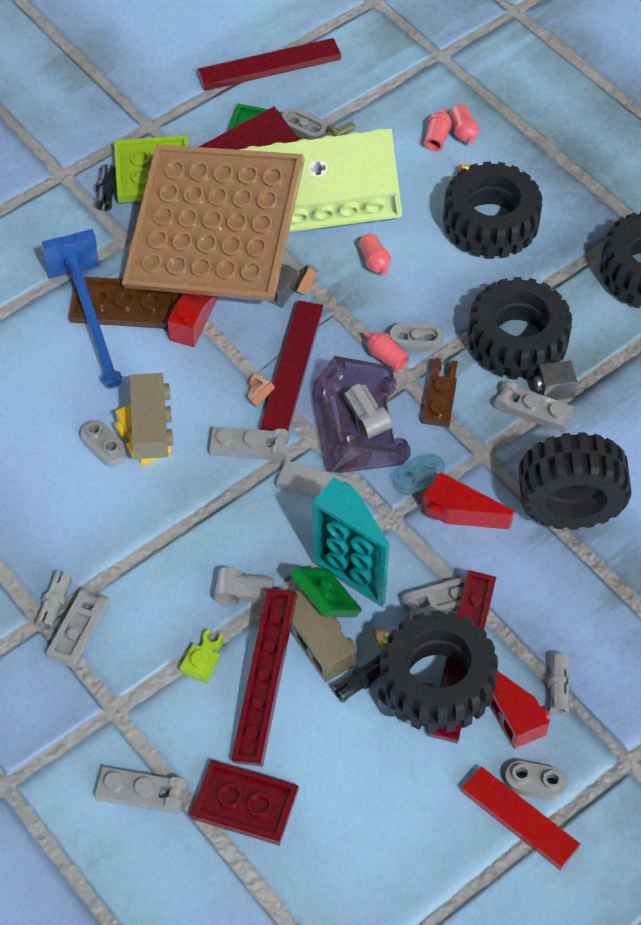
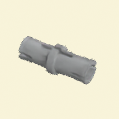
(53, 601)
(559, 684)

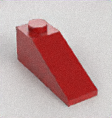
(190, 318)
(461, 505)
(518, 712)

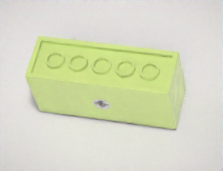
(344, 179)

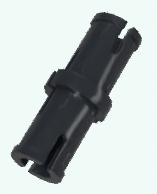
(106, 187)
(359, 679)

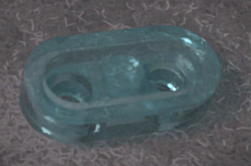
(420, 474)

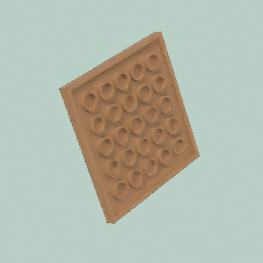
(214, 222)

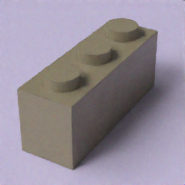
(150, 416)
(322, 639)

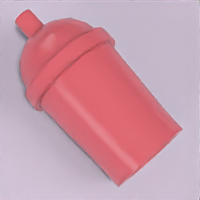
(465, 126)
(438, 128)
(376, 256)
(386, 350)

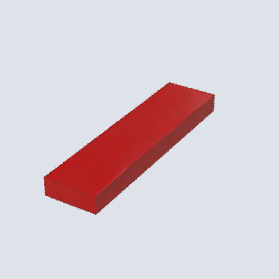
(521, 818)

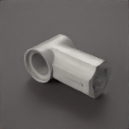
(369, 416)
(236, 587)

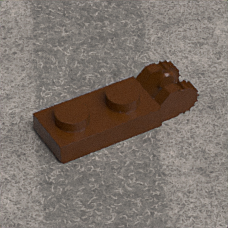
(440, 396)

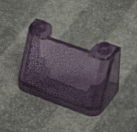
(338, 432)

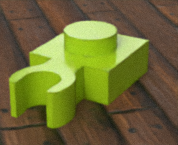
(203, 659)

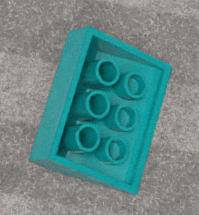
(349, 541)

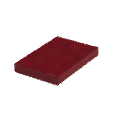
(245, 802)

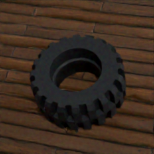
(497, 186)
(617, 262)
(525, 302)
(574, 481)
(438, 636)

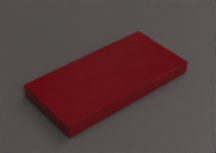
(258, 131)

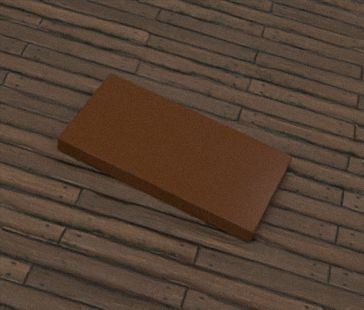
(124, 306)

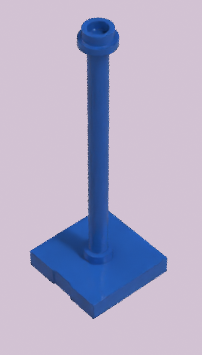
(73, 255)

